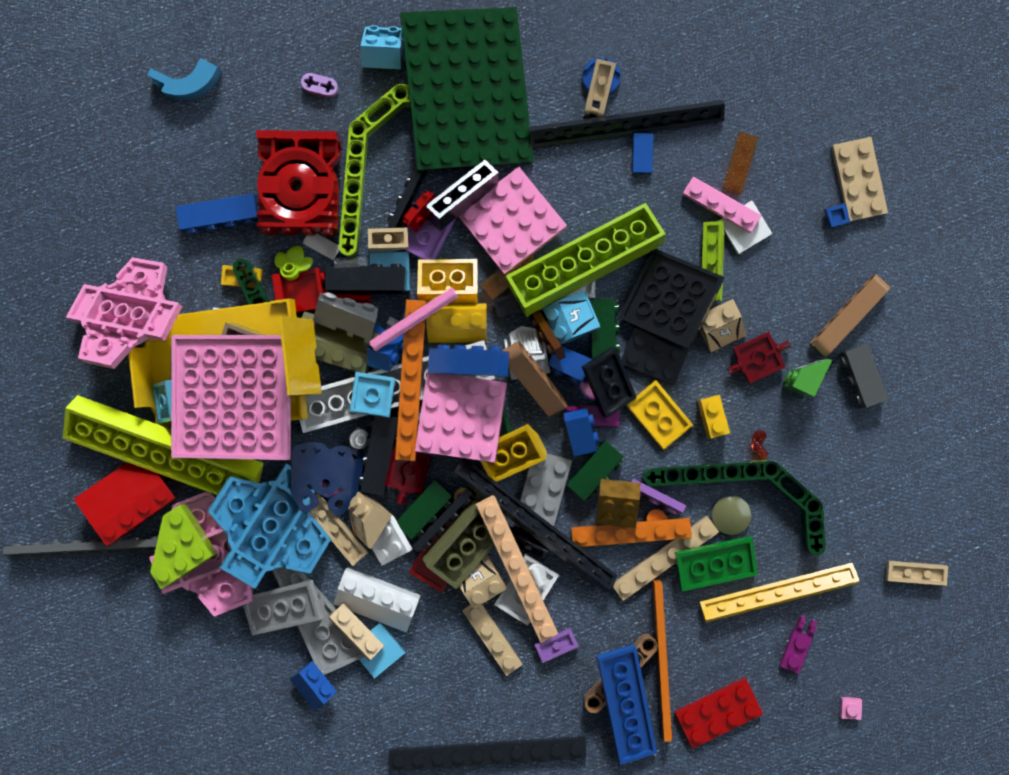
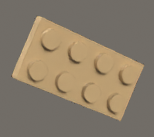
(859, 179)

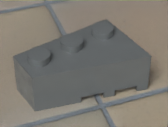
(346, 315)

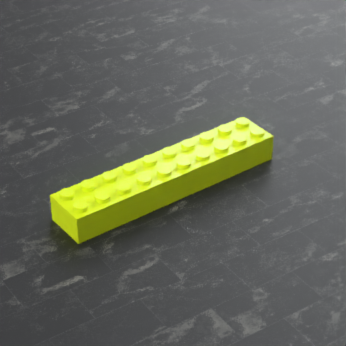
(148, 446)

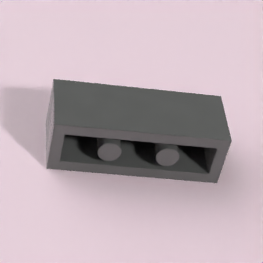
(863, 376)

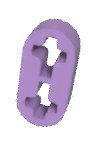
(320, 80)

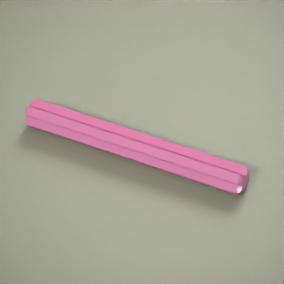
(413, 319)

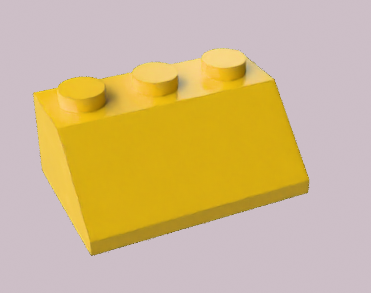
(442, 274)
(458, 324)
(515, 453)

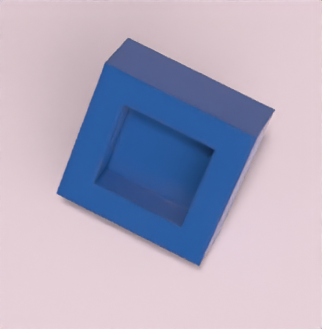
(837, 215)

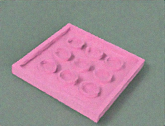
(512, 221)
(461, 417)

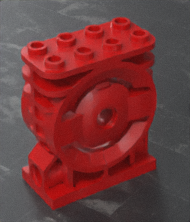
(321, 216)

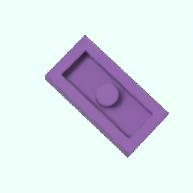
(557, 645)

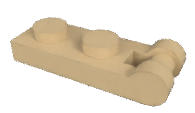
(599, 87)

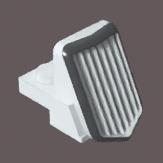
(532, 342)

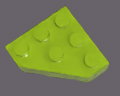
(179, 547)

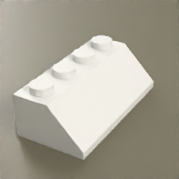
(377, 599)

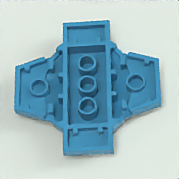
(266, 528)

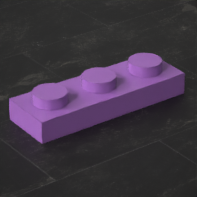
(656, 498)

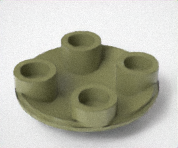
(731, 515)

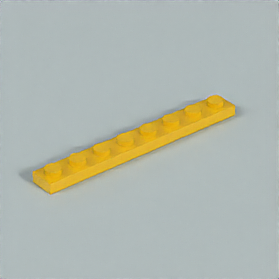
(779, 592)

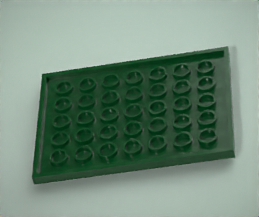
(466, 88)

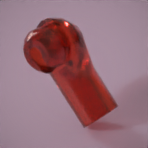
(757, 444)

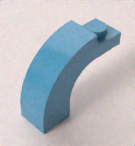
(191, 87)

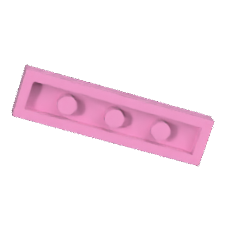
(721, 205)

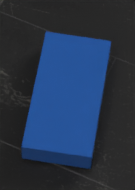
(642, 153)

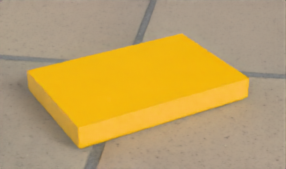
(659, 415)

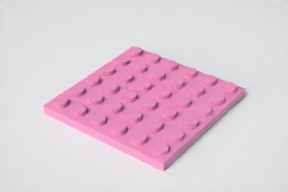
(229, 398)

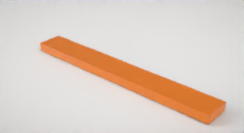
(662, 660)

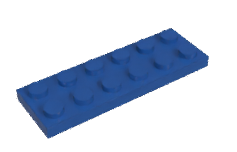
(626, 704)

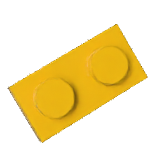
(228, 276)

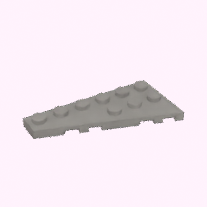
(323, 639)

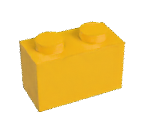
(713, 416)

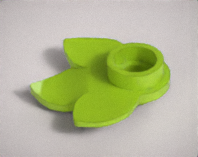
(292, 262)

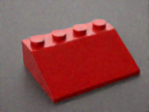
(123, 501)

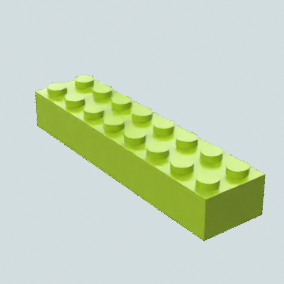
(586, 259)

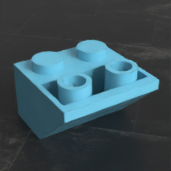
(382, 47)

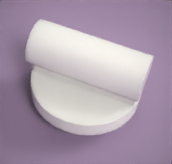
(358, 438)
(538, 574)

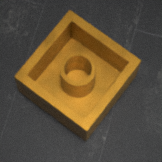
(618, 503)

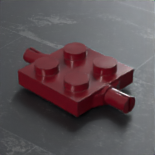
(758, 357)
(407, 475)

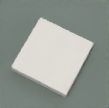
(740, 238)

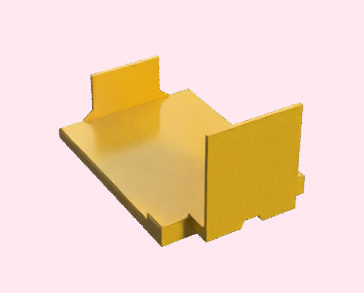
(276, 317)

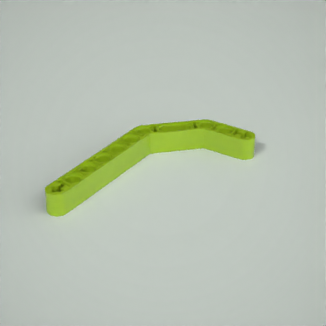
(360, 160)

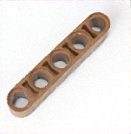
(850, 315)
(535, 379)
(596, 690)

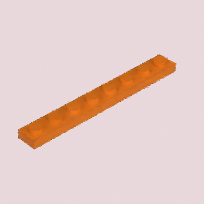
(410, 386)

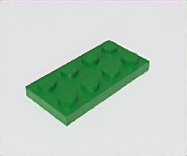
(716, 563)

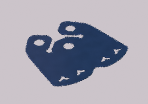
(329, 465)

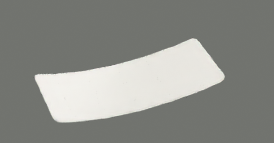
(322, 245)

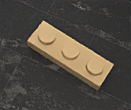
(916, 573)
(356, 631)

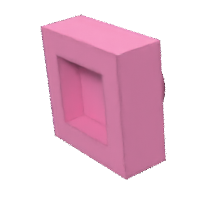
(850, 708)

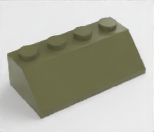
(339, 348)
(460, 547)

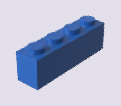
(217, 213)
(468, 362)

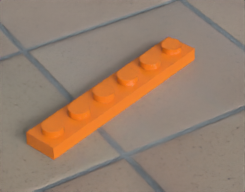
(644, 532)

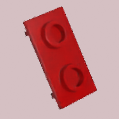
(417, 218)

